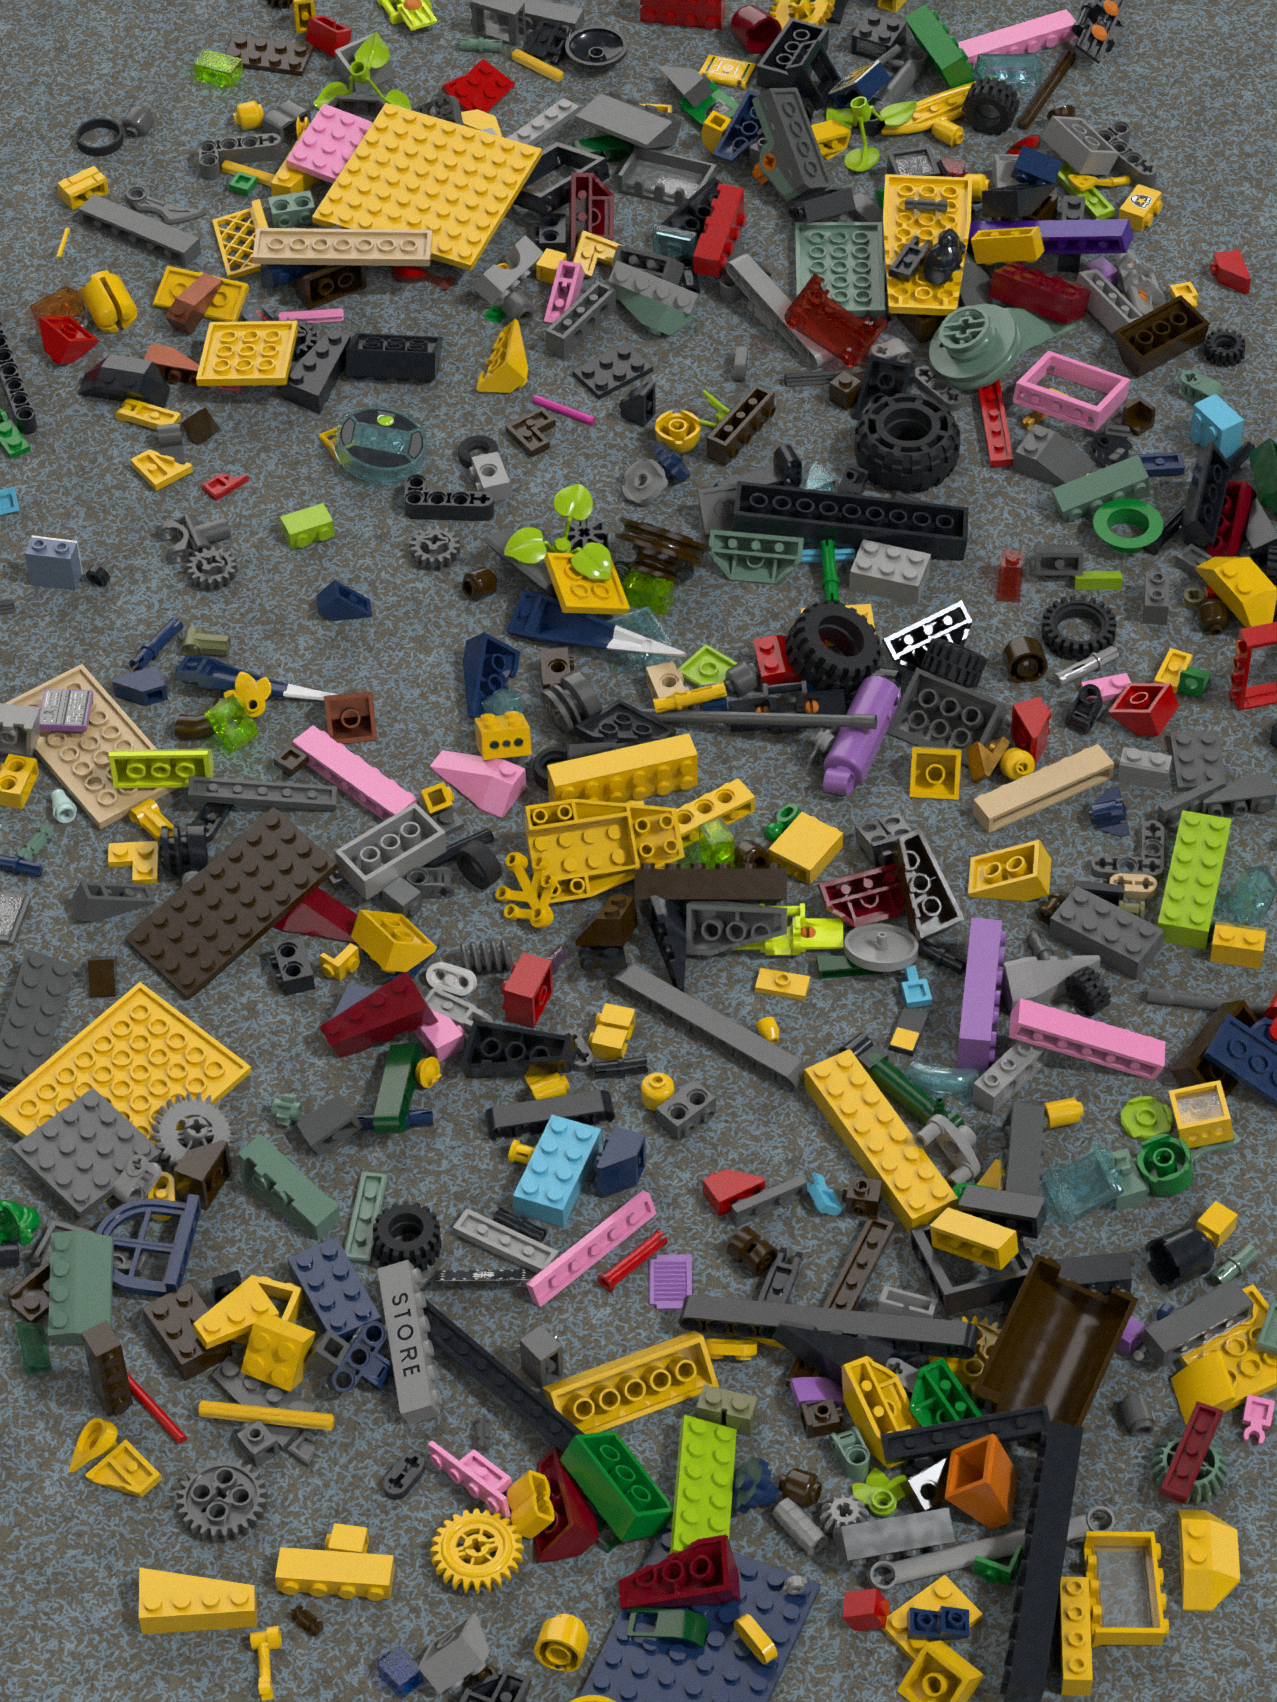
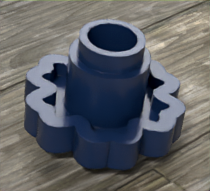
(671, 462)
(753, 1486)

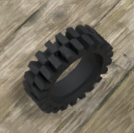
(1078, 608)

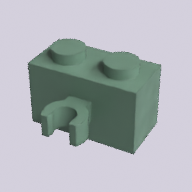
(1133, 1185)

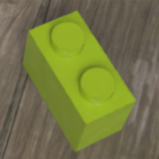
(307, 526)

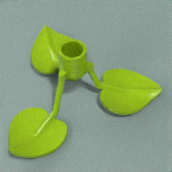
(371, 54)
(860, 112)
(570, 502)

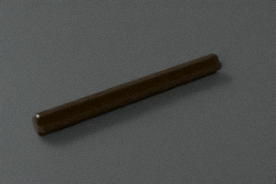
(1046, 90)

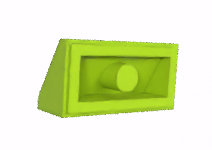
(1098, 580)

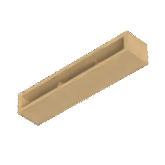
(1043, 788)

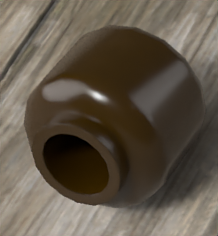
(479, 583)
(1213, 616)
(750, 852)
(801, 1487)

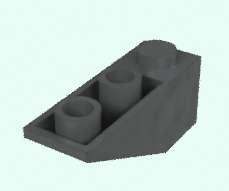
(1245, 795)

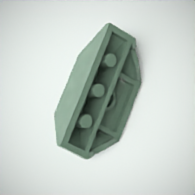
(755, 556)

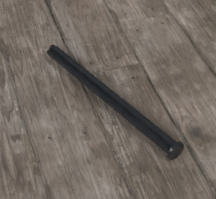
(1175, 521)

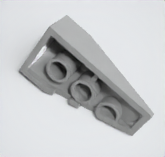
(1040, 979)

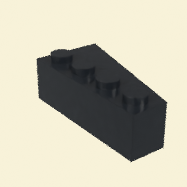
(515, 1051)

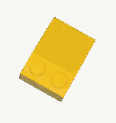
(1011, 873)

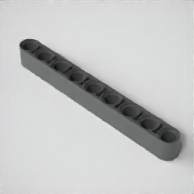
(710, 1025)

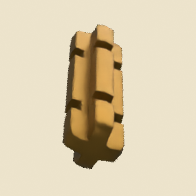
(1033, 417)

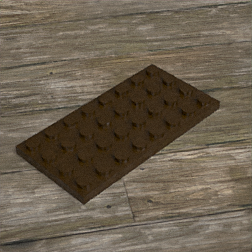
(231, 903)

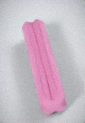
(314, 316)

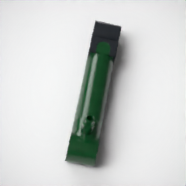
(896, 1083)

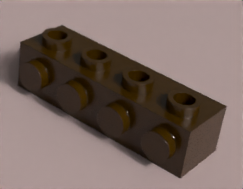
(740, 425)

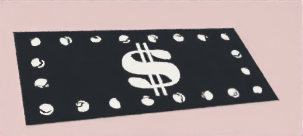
(468, 1275)

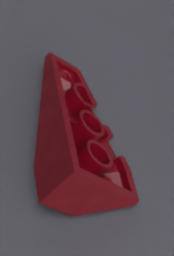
(1233, 519)
(691, 1577)

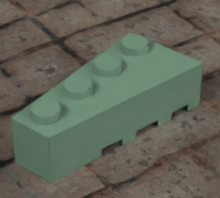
(1112, 483)

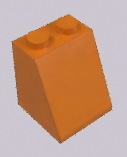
(982, 1481)

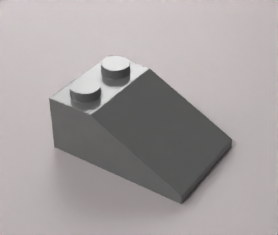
(1051, 458)

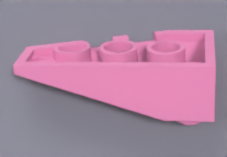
(488, 783)

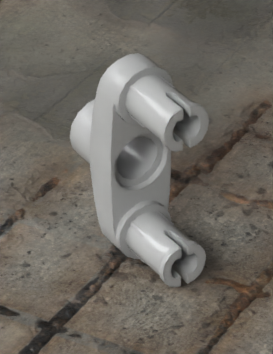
(955, 1144)

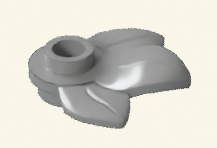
(823, 742)

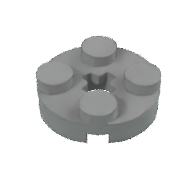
(651, 489)

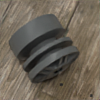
(571, 701)

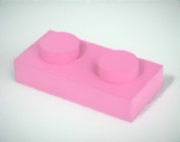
(1110, 687)

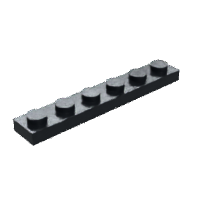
(944, 1437)

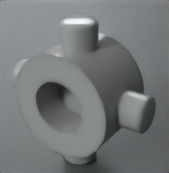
(795, 1584)

